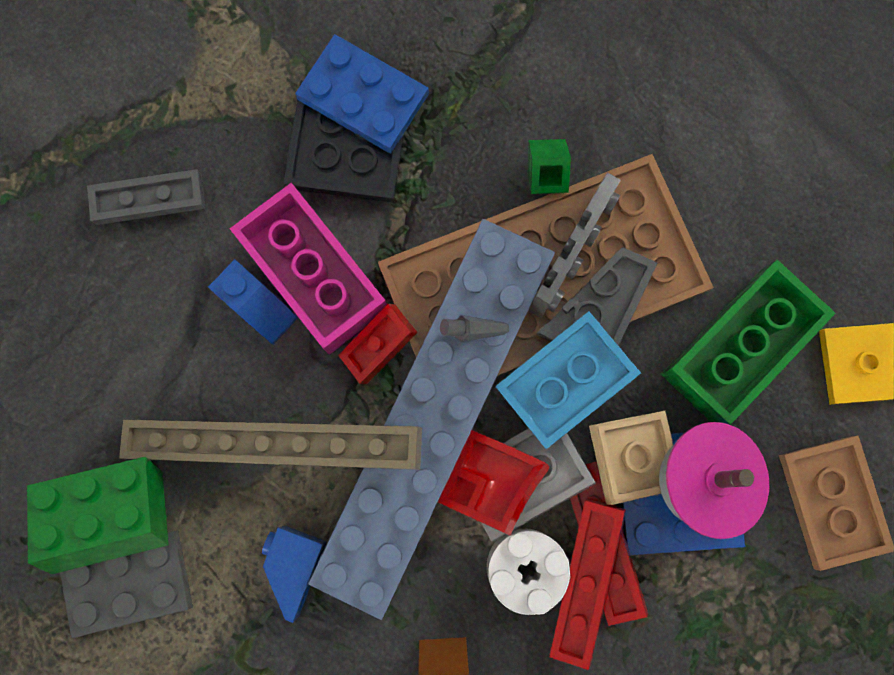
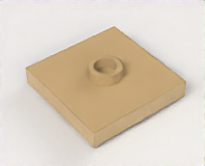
(631, 455)

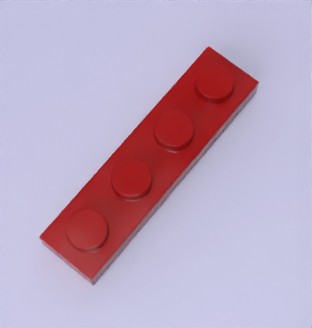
(588, 583)
(624, 594)

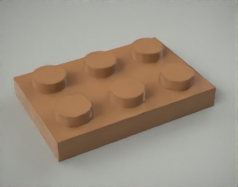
(836, 503)

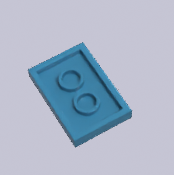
(568, 380)

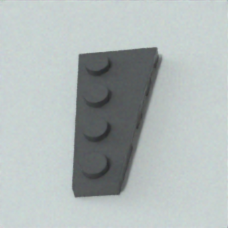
(584, 233)

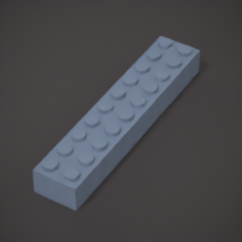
(444, 399)

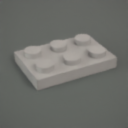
(564, 479)

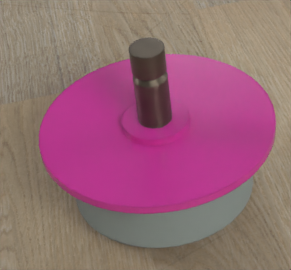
(715, 480)

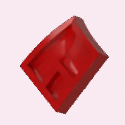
(492, 482)

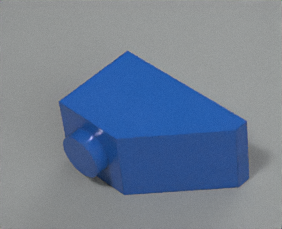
(253, 301)
(289, 567)

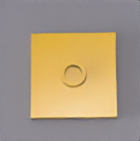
(858, 363)

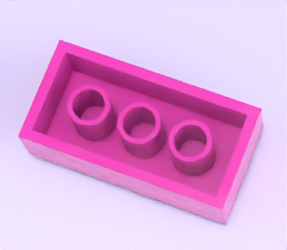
(309, 268)

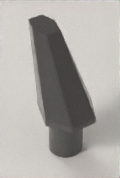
(472, 328)

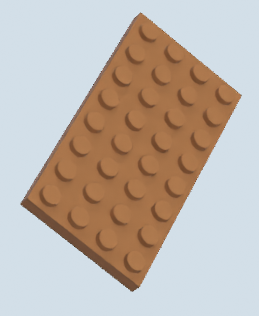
(641, 221)

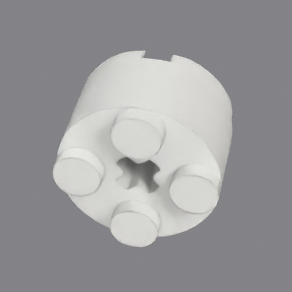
(537, 592)

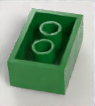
(96, 516)

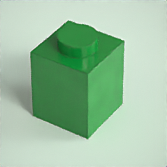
(548, 166)

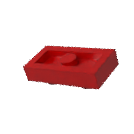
(377, 343)

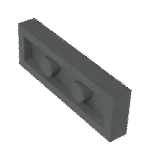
(146, 197)

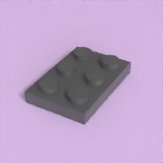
(127, 589)

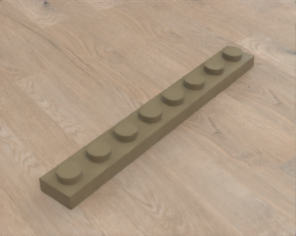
(274, 443)

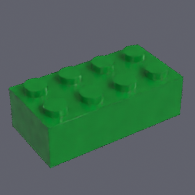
(748, 344)

